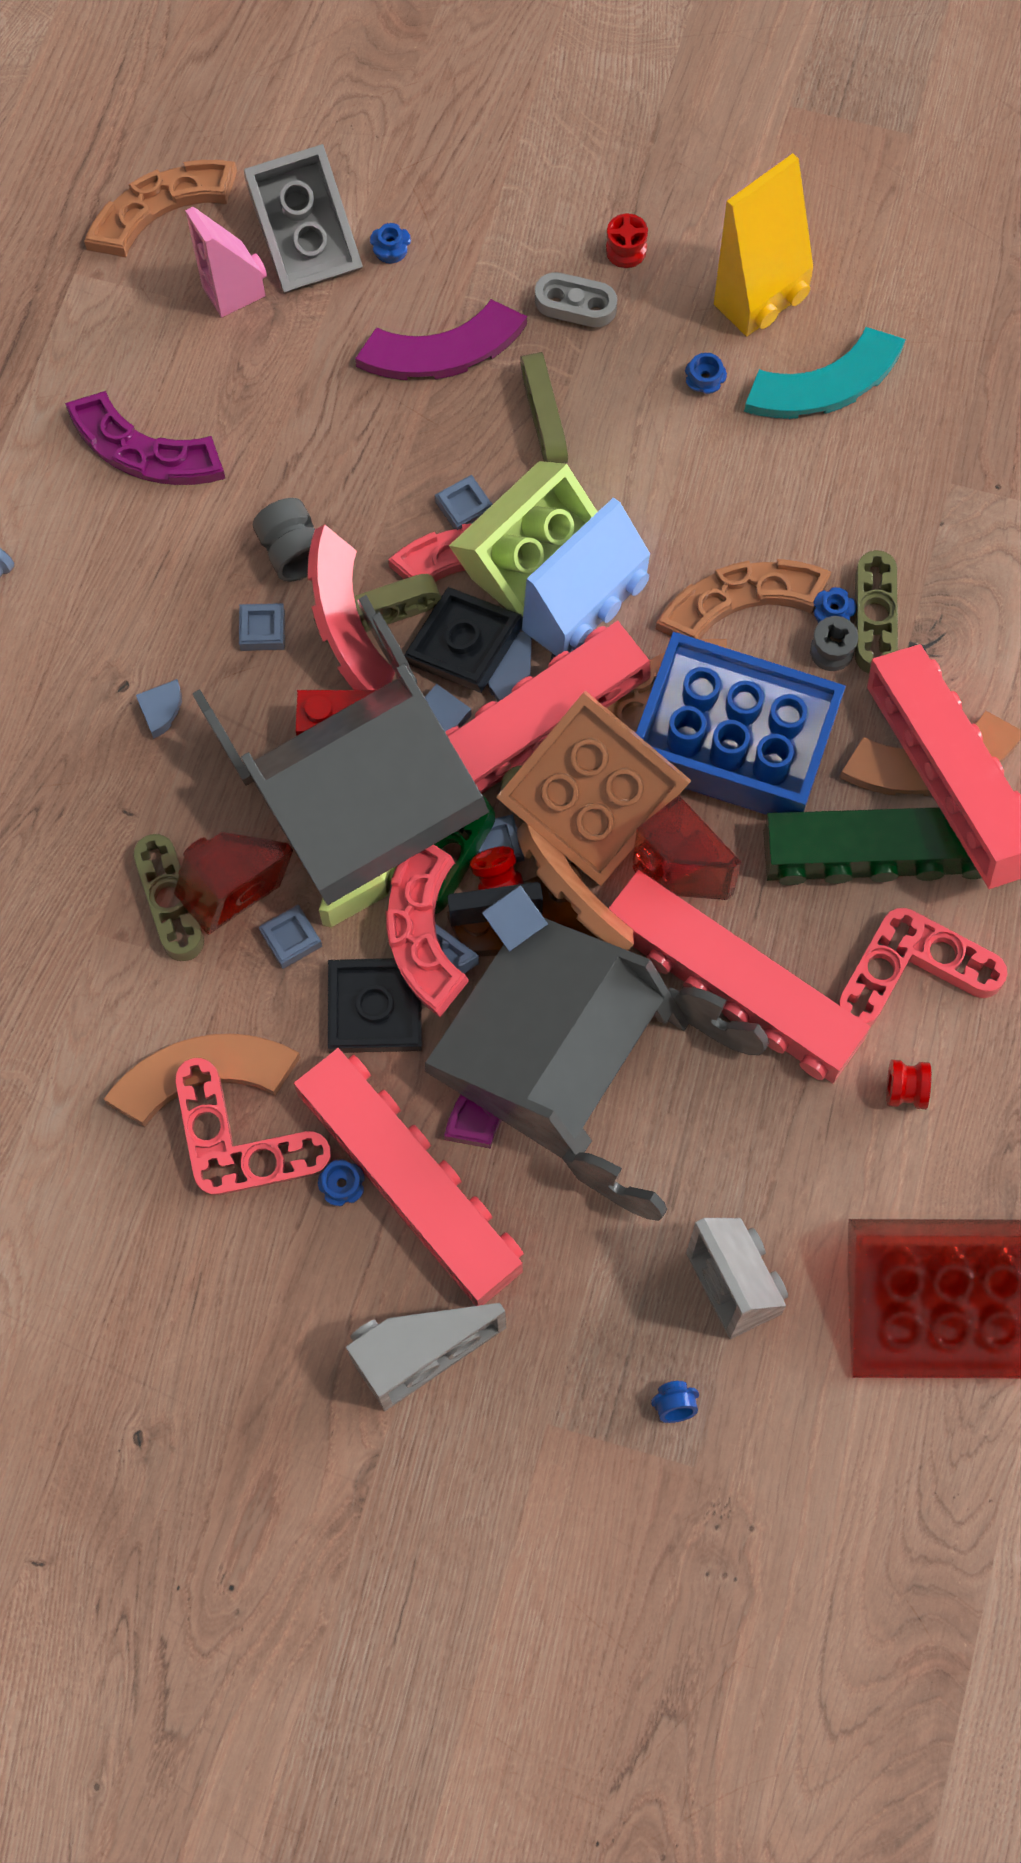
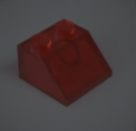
(685, 854)
(229, 876)

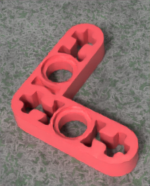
(916, 949)
(222, 1147)

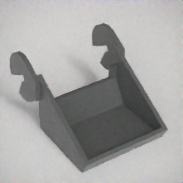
(364, 781)
(552, 1035)

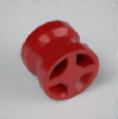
(634, 233)
(496, 868)
(908, 1084)

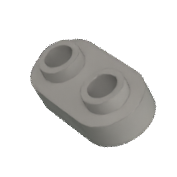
(577, 299)

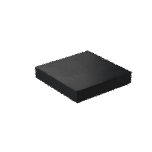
(464, 639)
(371, 1008)

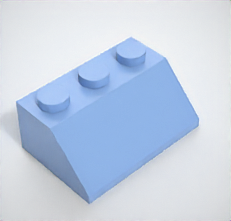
(585, 580)

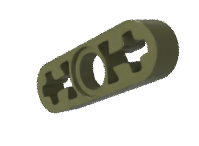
(543, 408)
(885, 596)
(401, 599)
(147, 872)

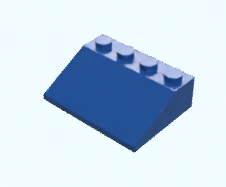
(740, 724)

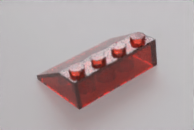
(935, 1298)

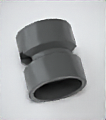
(287, 535)

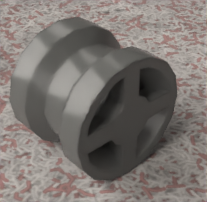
(831, 654)

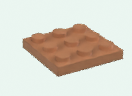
(592, 787)

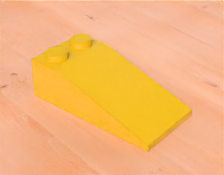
(764, 249)

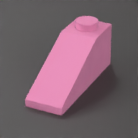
(224, 264)

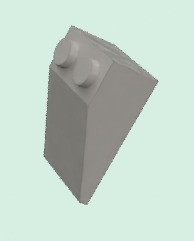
(302, 218)
(735, 1275)
(416, 1348)

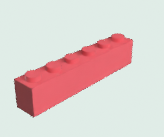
(514, 727)
(951, 760)
(755, 987)
(409, 1177)

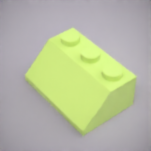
(523, 531)

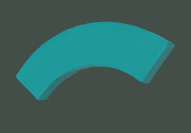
(828, 387)

